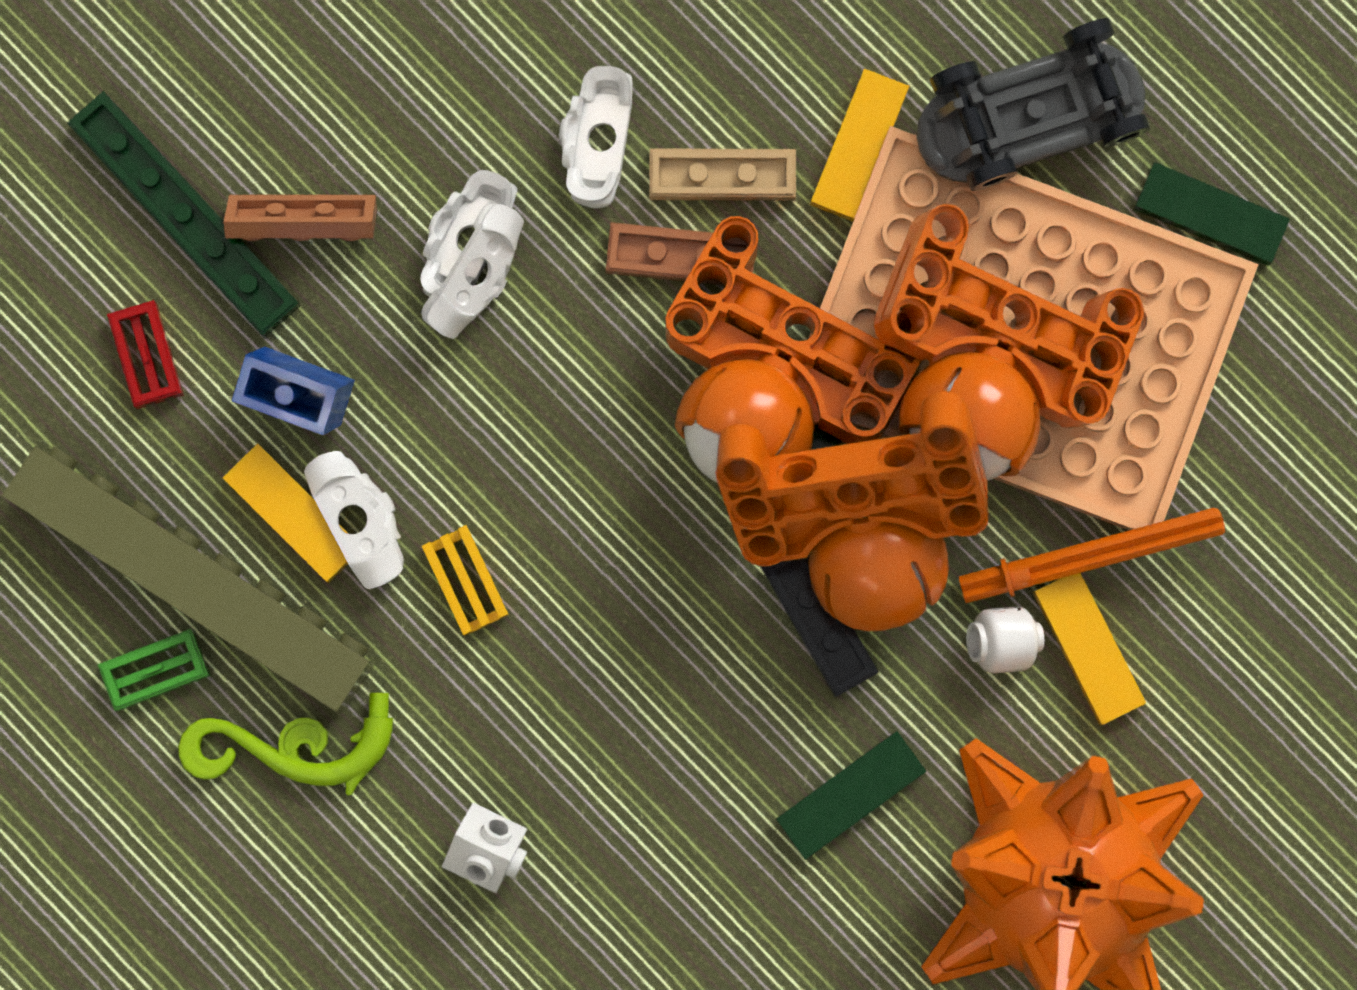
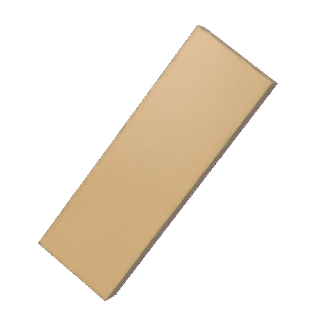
(722, 174)

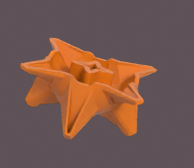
(1058, 830)

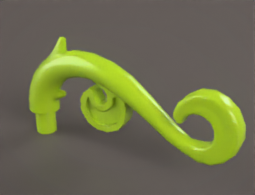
(286, 760)

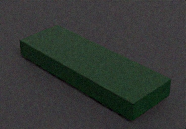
(1211, 214)
(850, 795)

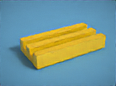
(447, 541)

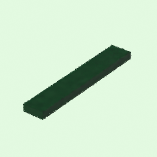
(183, 214)

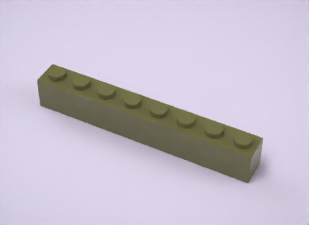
(188, 579)

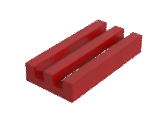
(157, 393)

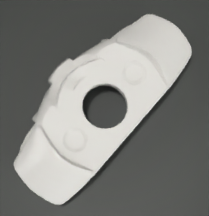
(602, 101)
(453, 218)
(459, 302)
(373, 551)

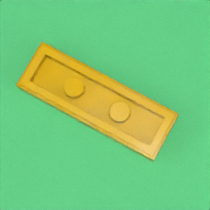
(858, 144)
(287, 510)
(1089, 648)

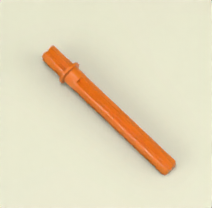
(1091, 555)

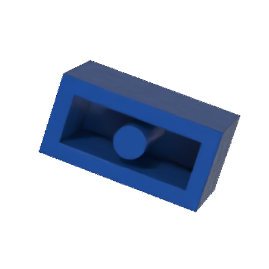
(293, 390)

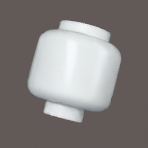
(1004, 639)

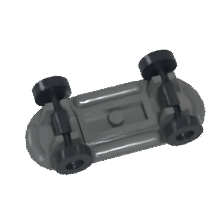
(1032, 111)

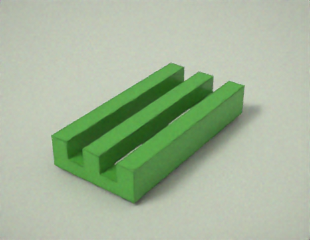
(194, 655)

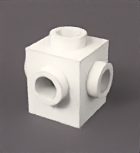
(486, 848)

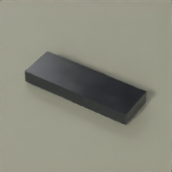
(829, 642)

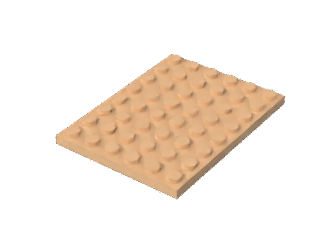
(1067, 255)

